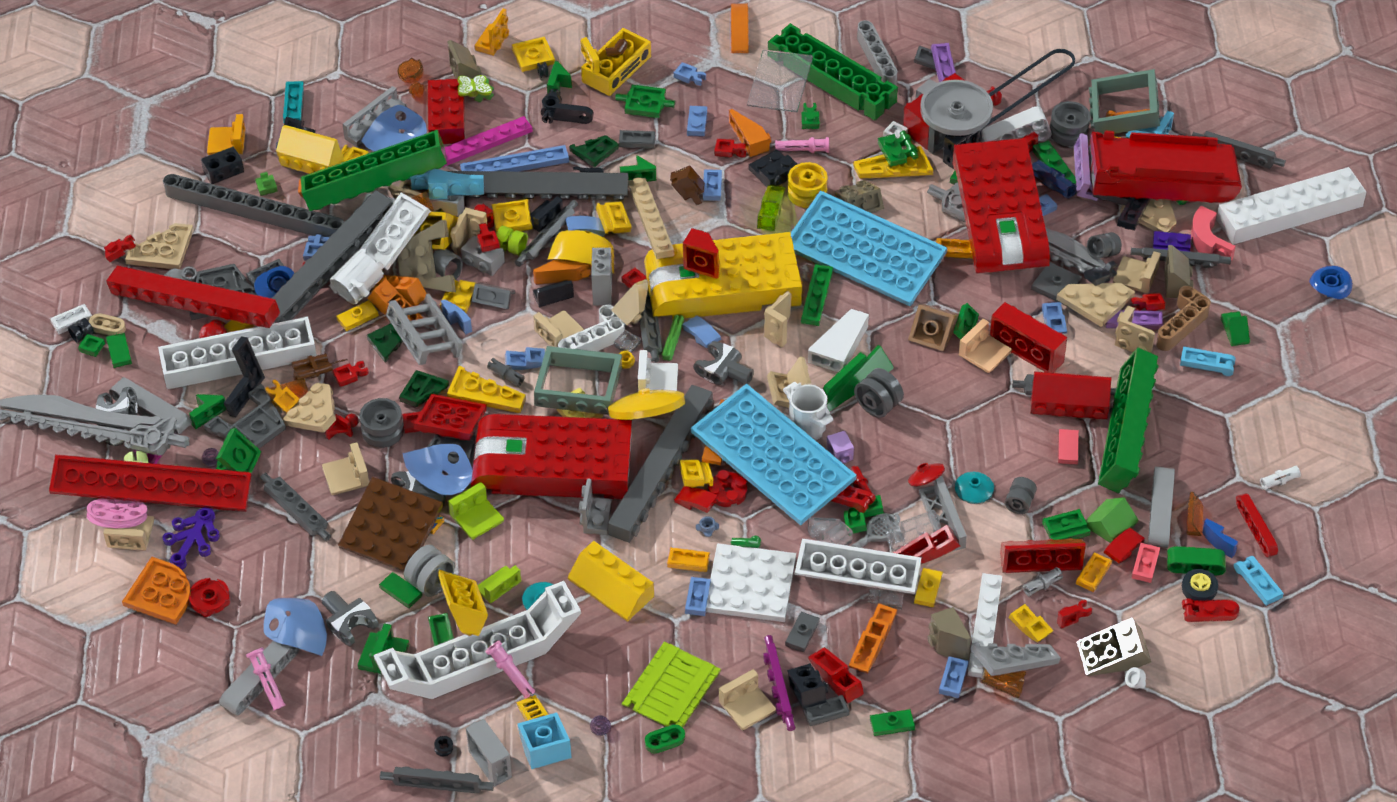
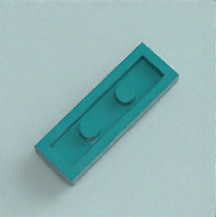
(293, 100)

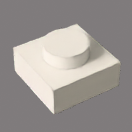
(894, 128)

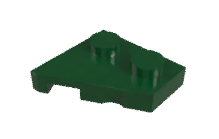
(595, 150)
(385, 341)
(421, 387)

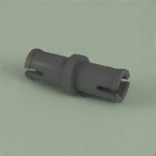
(506, 372)

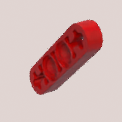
(1256, 525)

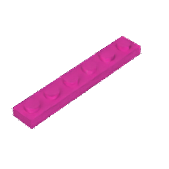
(487, 140)

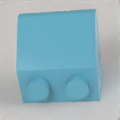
(544, 740)

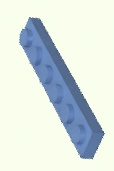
(520, 161)

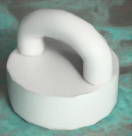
(1135, 678)

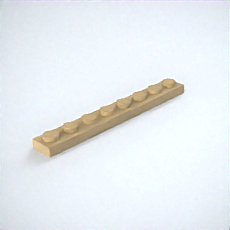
(651, 218)

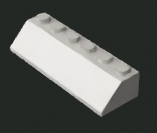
(858, 566)

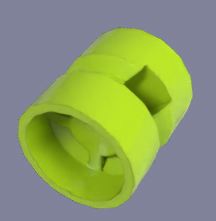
(512, 240)

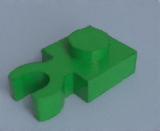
(810, 117)

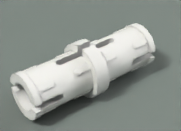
(1269, 481)

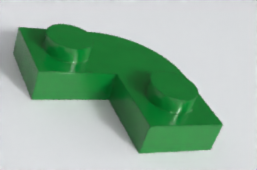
(856, 520)

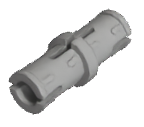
(1042, 581)

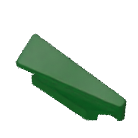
(843, 384)

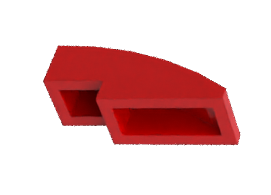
(931, 546)
(836, 675)

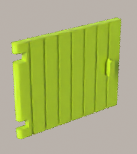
(671, 686)

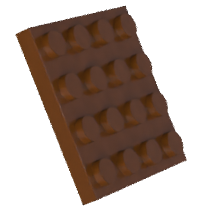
(390, 524)

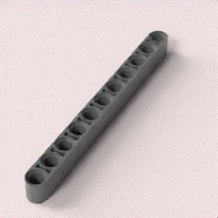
(250, 206)

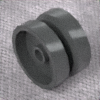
(1068, 122)
(879, 393)
(381, 422)

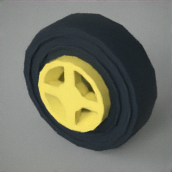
(1205, 580)

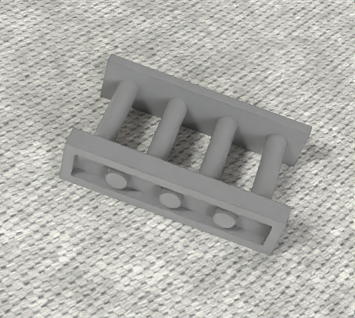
(413, 339)

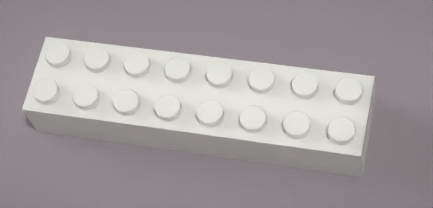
(1291, 205)
(213, 359)

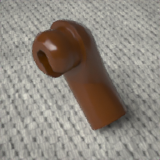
(618, 49)

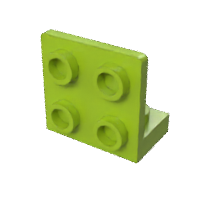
(474, 511)

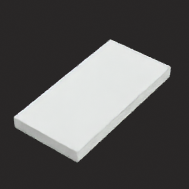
(395, 230)

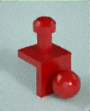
(342, 425)

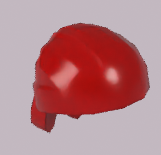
(213, 328)

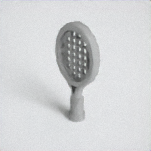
(870, 537)

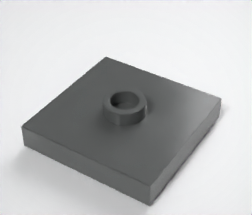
(1053, 280)

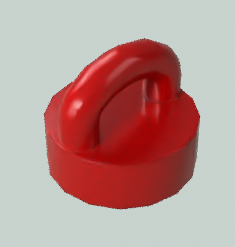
(996, 98)

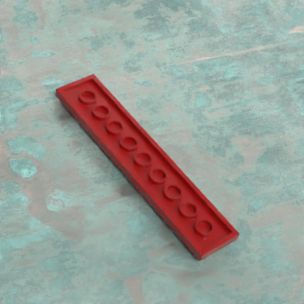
(150, 483)

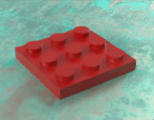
(450, 417)

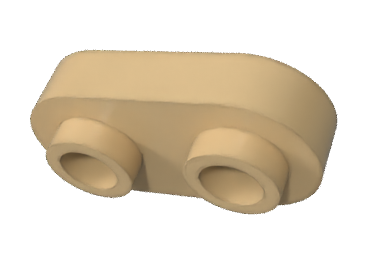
(108, 324)

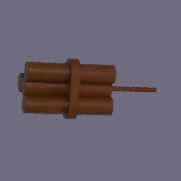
(312, 366)

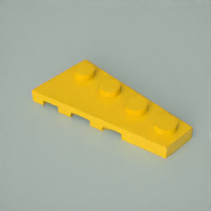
(879, 168)
(477, 389)

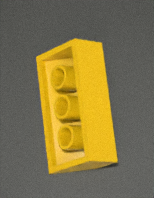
(307, 150)
(611, 581)
(464, 602)

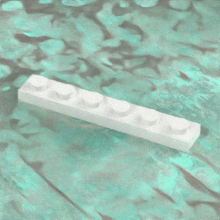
(985, 618)

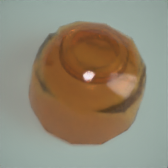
(410, 70)

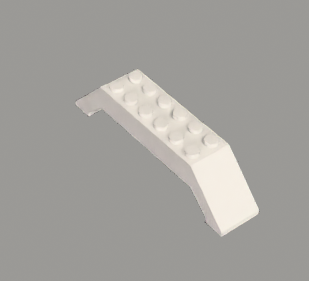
(465, 659)

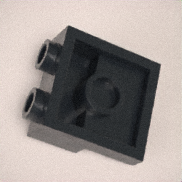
(772, 168)

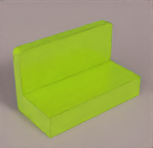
(500, 583)

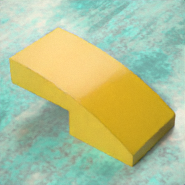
(1029, 624)

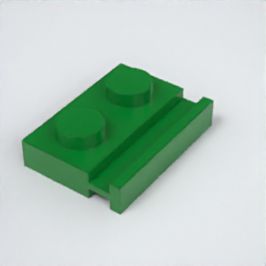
(1066, 526)

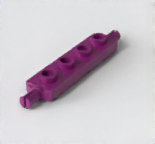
(778, 690)

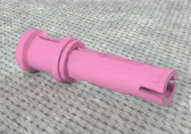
(803, 145)
(505, 662)
(276, 702)

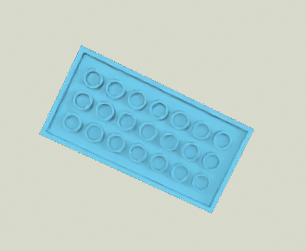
(866, 248)
(773, 454)

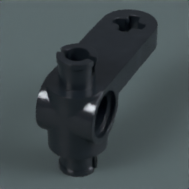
(553, 109)

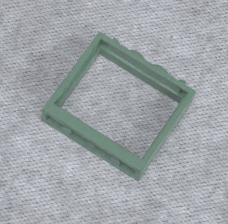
(1129, 121)
(582, 360)

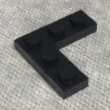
(1132, 211)
(251, 378)

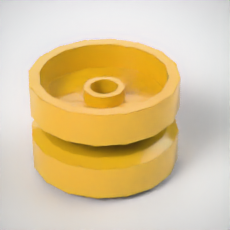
(805, 183)

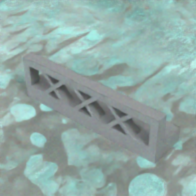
(361, 126)
(947, 506)

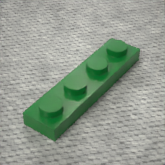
(1046, 153)
(817, 295)

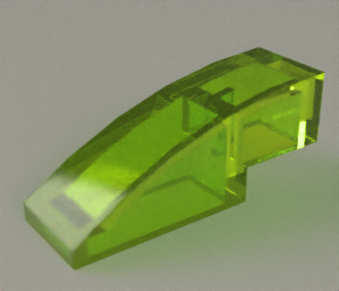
(770, 207)

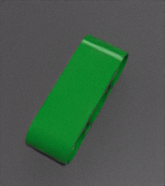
(1189, 558)

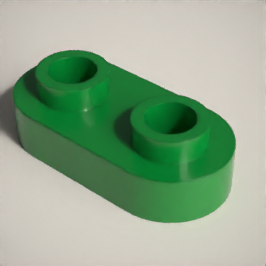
(664, 739)

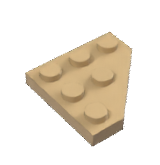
(1158, 215)
(163, 248)
(1096, 302)
(313, 410)

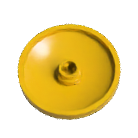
(646, 404)

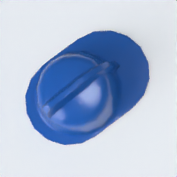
(271, 281)

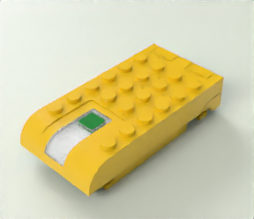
(750, 275)

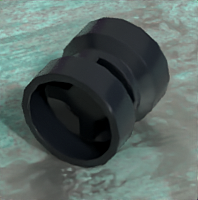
(80, 330)

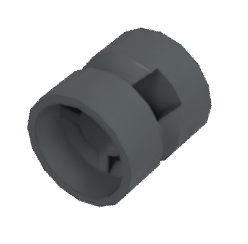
(1104, 245)
(1020, 495)

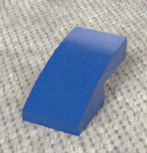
(1214, 534)

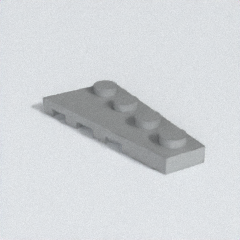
(1013, 657)

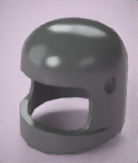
(442, 259)

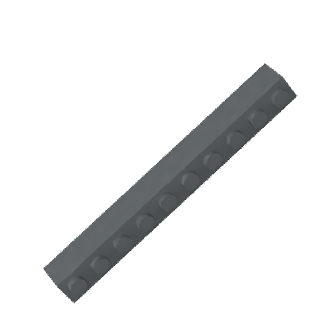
(552, 184)
(330, 257)
(659, 465)

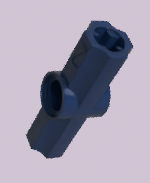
(1054, 179)

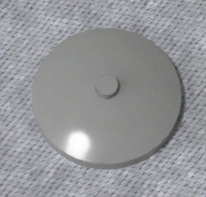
(956, 107)

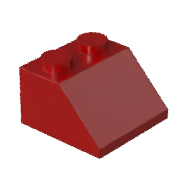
(701, 254)

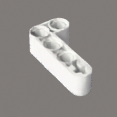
(1018, 126)
(599, 335)

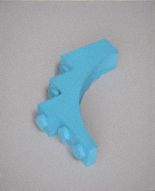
(445, 184)

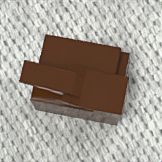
(688, 184)

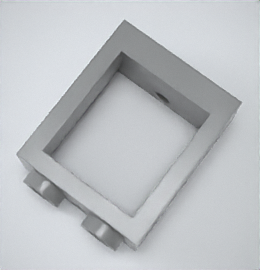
(601, 276)
(488, 752)

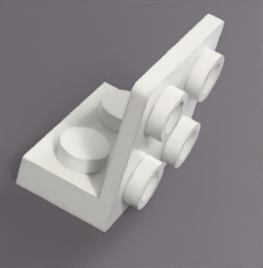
(656, 375)

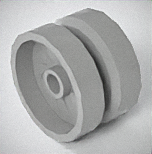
(423, 569)

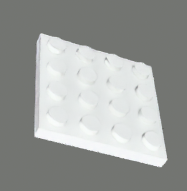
(751, 582)

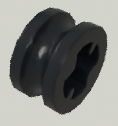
(542, 69)
(443, 740)

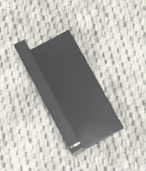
(492, 295)

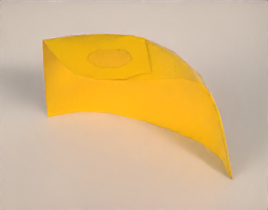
(578, 246)

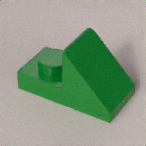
(559, 78)
(642, 169)
(1236, 328)
(208, 408)

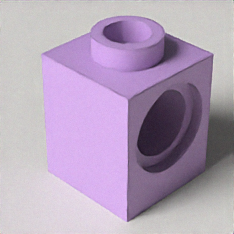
(840, 446)

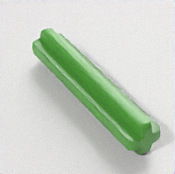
(673, 337)

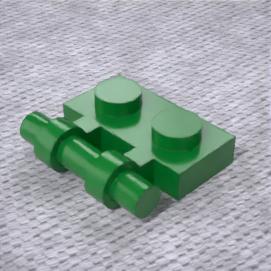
(893, 149)

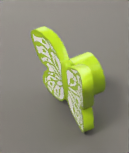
(473, 86)

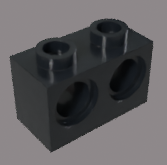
(222, 165)
(807, 686)

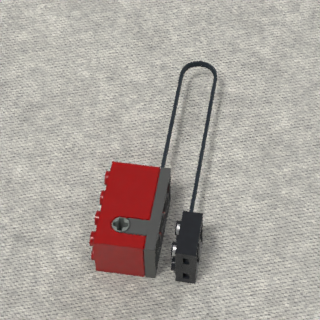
(934, 140)

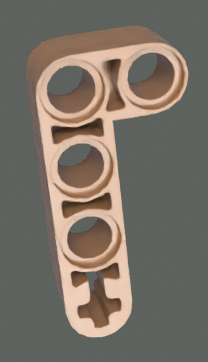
(1193, 312)

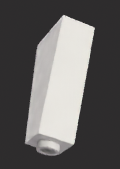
(839, 342)

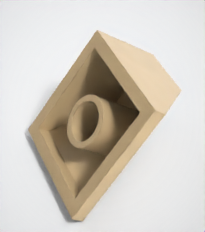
(632, 303)

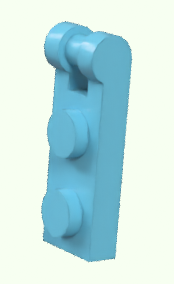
(1208, 360)
(1259, 580)

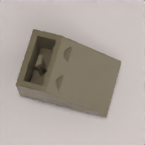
(1114, 649)

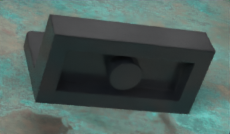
(545, 213)
(554, 293)

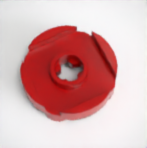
(732, 480)
(210, 606)

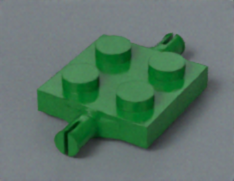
(645, 101)

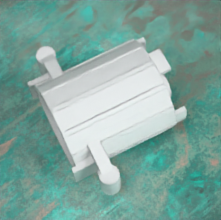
(357, 277)
(808, 408)

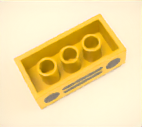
(617, 69)

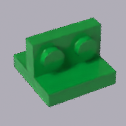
(237, 453)
(378, 643)

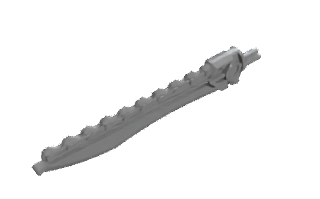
(1060, 245)
(145, 434)

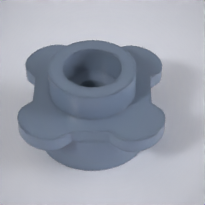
(707, 526)

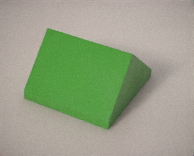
(1112, 519)

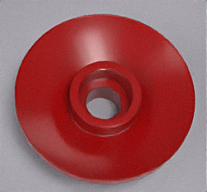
(926, 473)

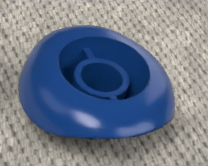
(1332, 282)

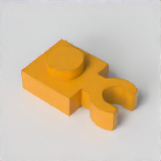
(284, 399)

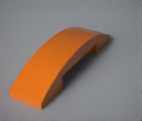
(739, 28)

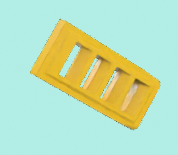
(527, 715)

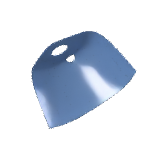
(385, 128)
(429, 462)
(301, 629)

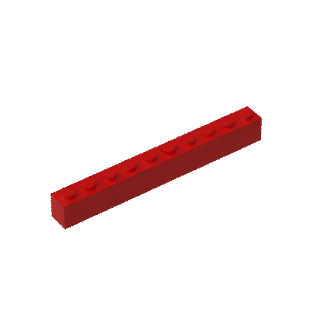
(193, 296)

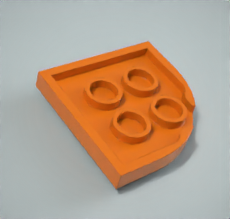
(160, 591)

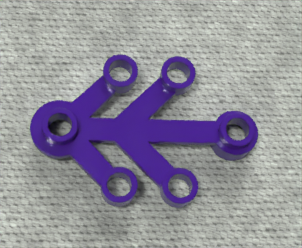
(191, 535)

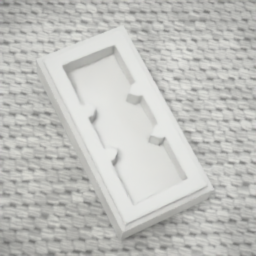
(64, 320)

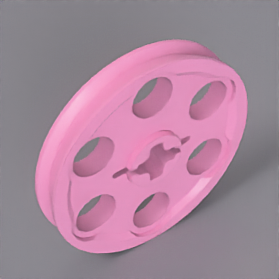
(116, 513)

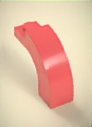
(1204, 239)

